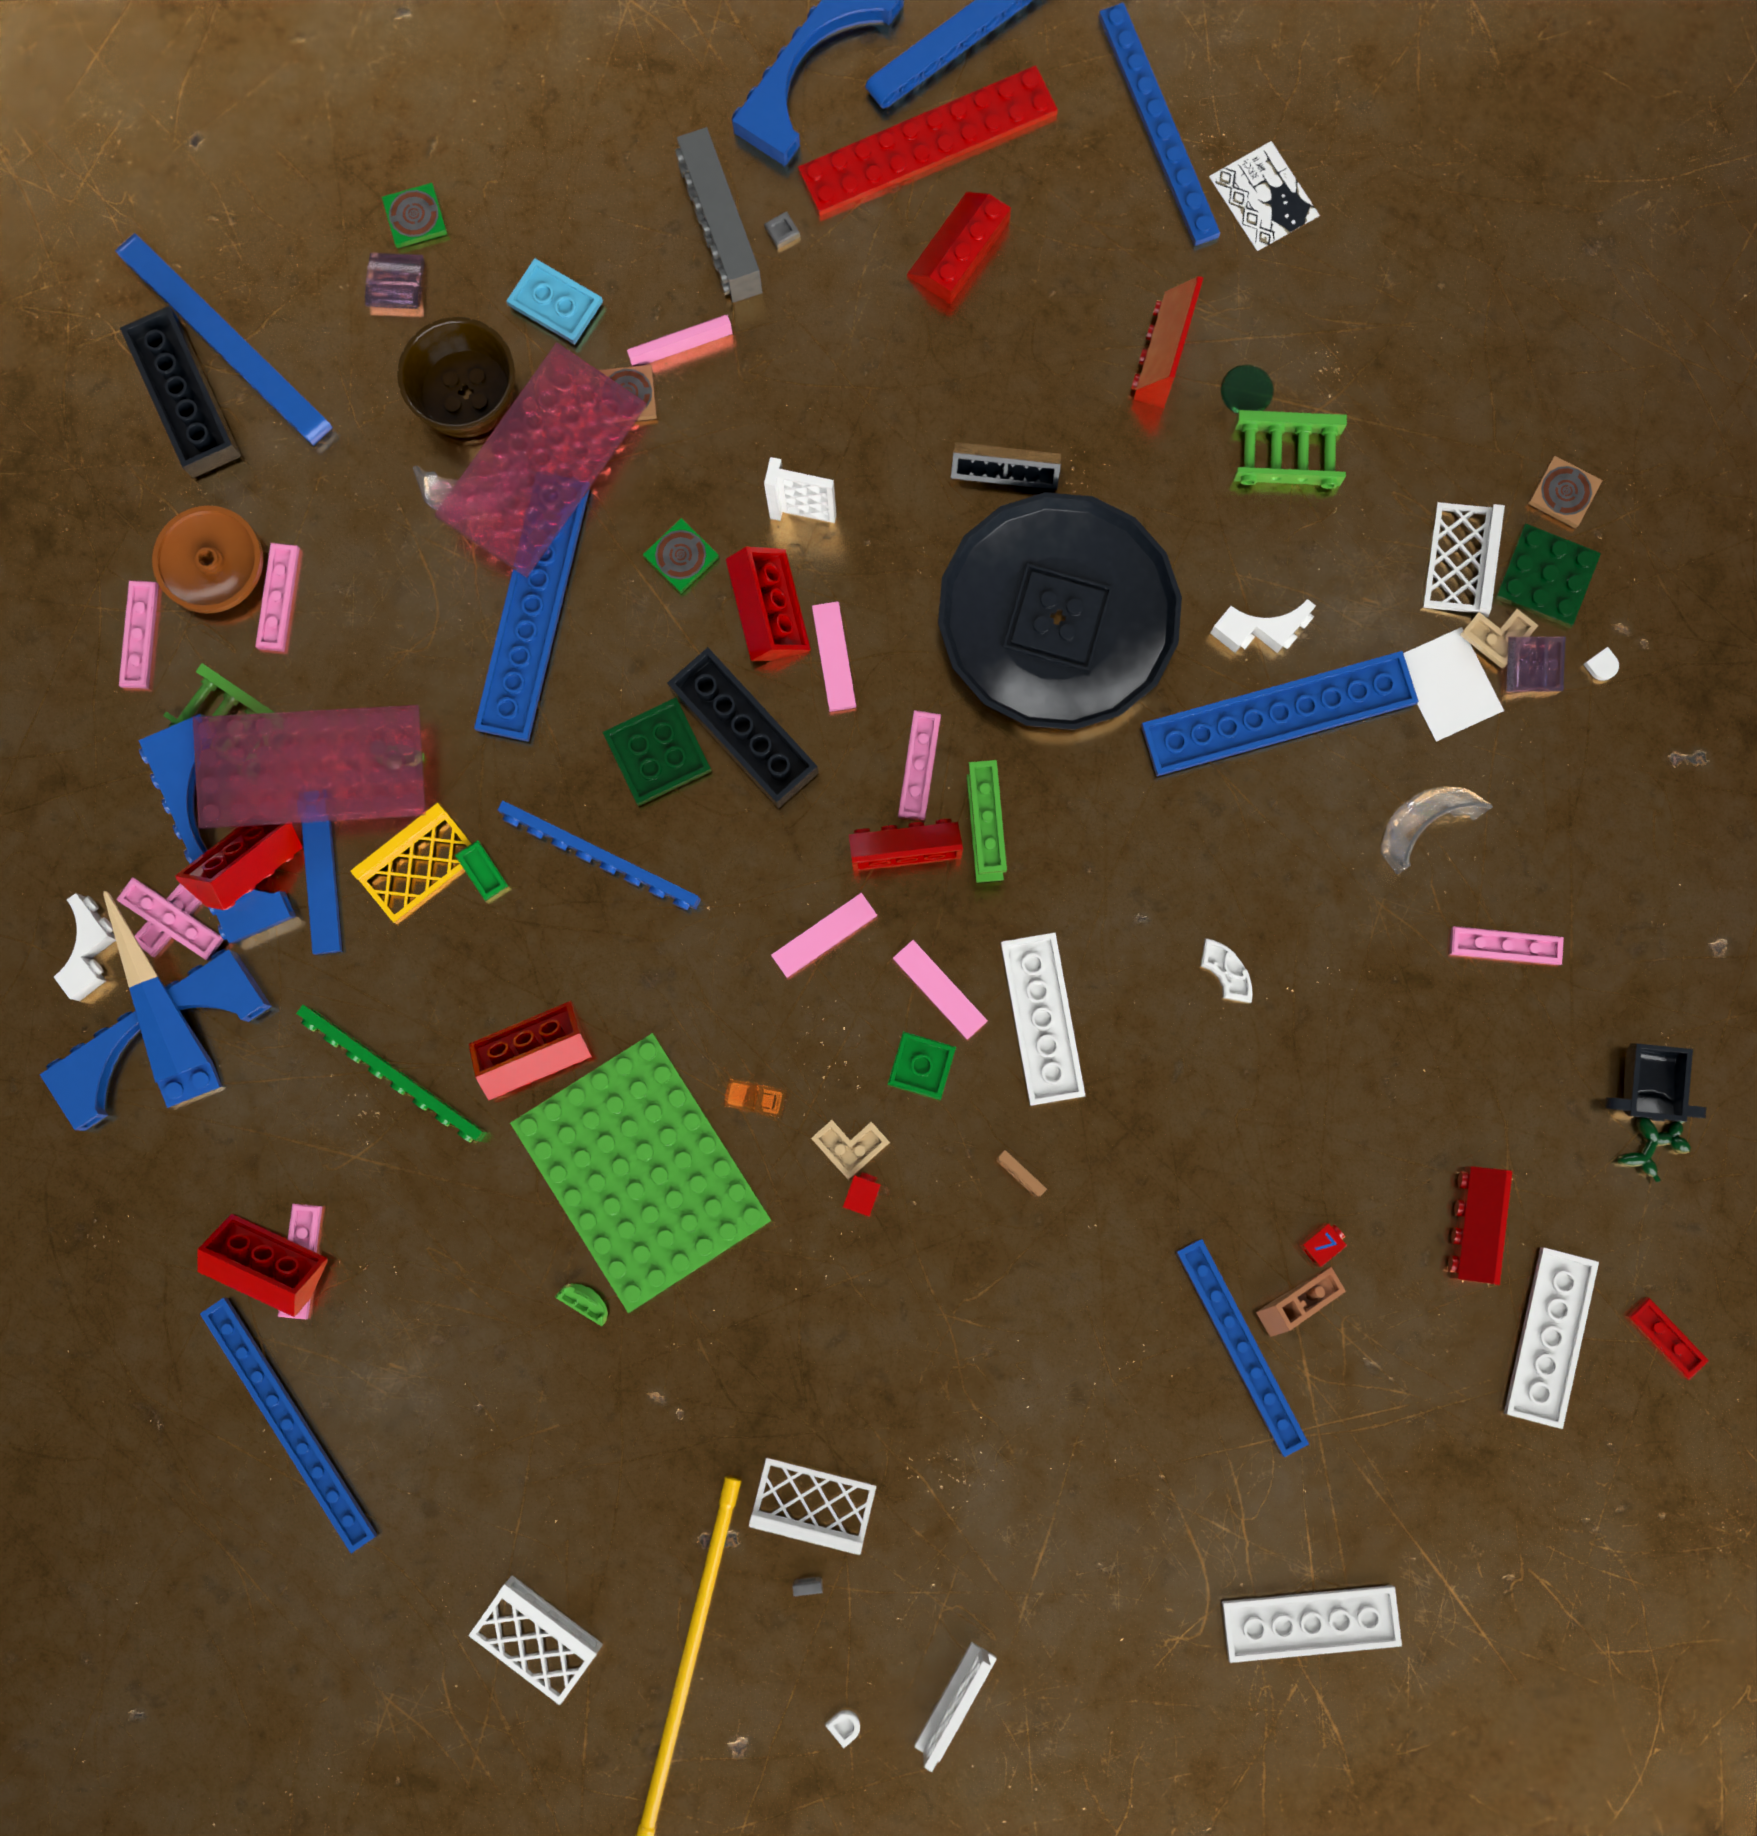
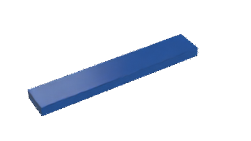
(321, 887)

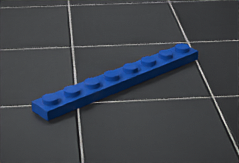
(588, 851)
(1242, 1348)

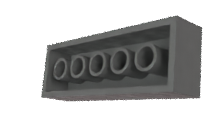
(718, 215)

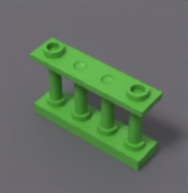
(1303, 425)
(232, 696)
(986, 821)

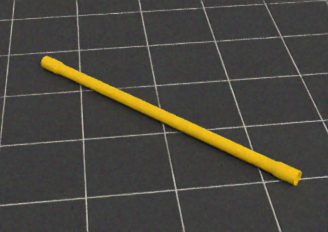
(726, 1504)

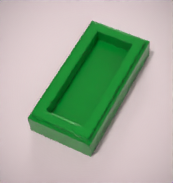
(481, 870)

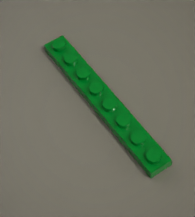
(400, 1081)

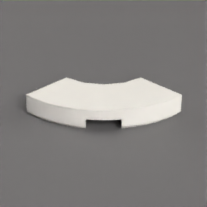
(1228, 969)

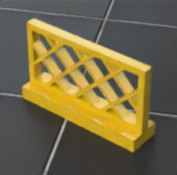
(399, 844)

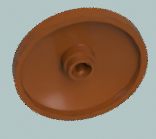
(207, 559)

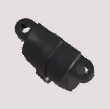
(1657, 1084)

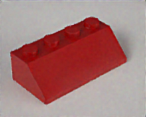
(960, 244)
(767, 603)
(905, 845)
(239, 863)
(529, 1050)
(1480, 1224)
(261, 1264)

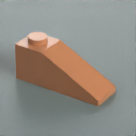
(1300, 1302)

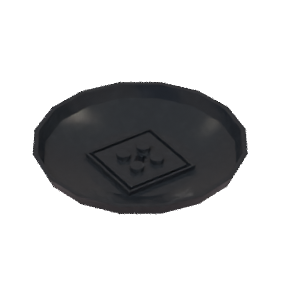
(1070, 560)

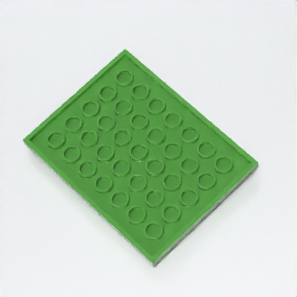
(640, 1172)

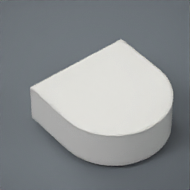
(1603, 665)
(844, 1726)

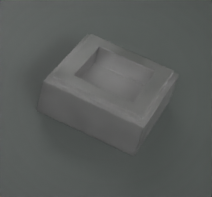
(782, 230)
(807, 1586)

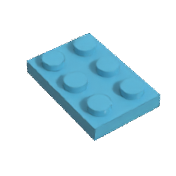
(554, 301)

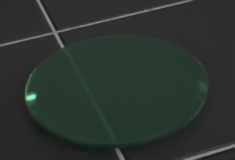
(1247, 388)

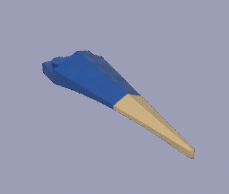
(173, 1050)

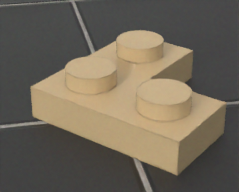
(1494, 640)
(849, 1154)

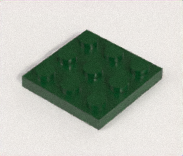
(1547, 575)
(657, 751)

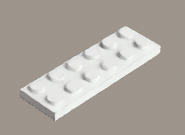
(1042, 1019)
(1551, 1337)
(1311, 1623)

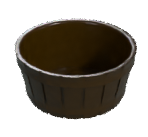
(444, 360)

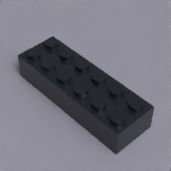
(180, 392)
(743, 727)

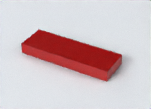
(1667, 1338)

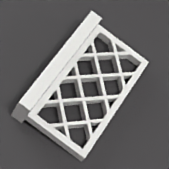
(798, 494)
(1486, 566)
(805, 1531)
(544, 1617)
(954, 1704)

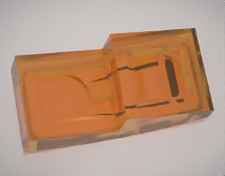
(754, 1098)

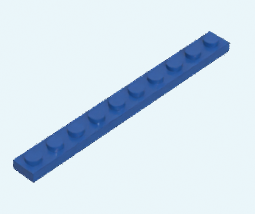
(1159, 124)
(288, 1425)

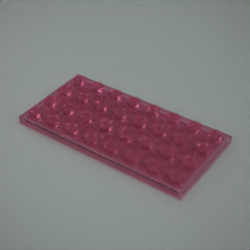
(541, 460)
(309, 766)

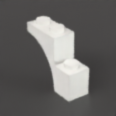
(1237, 628)
(94, 934)

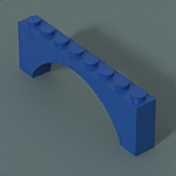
(765, 116)
(174, 773)
(83, 1076)

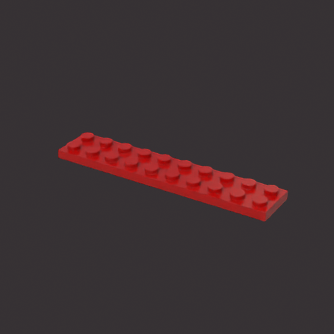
(927, 140)

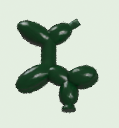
(1655, 1138)

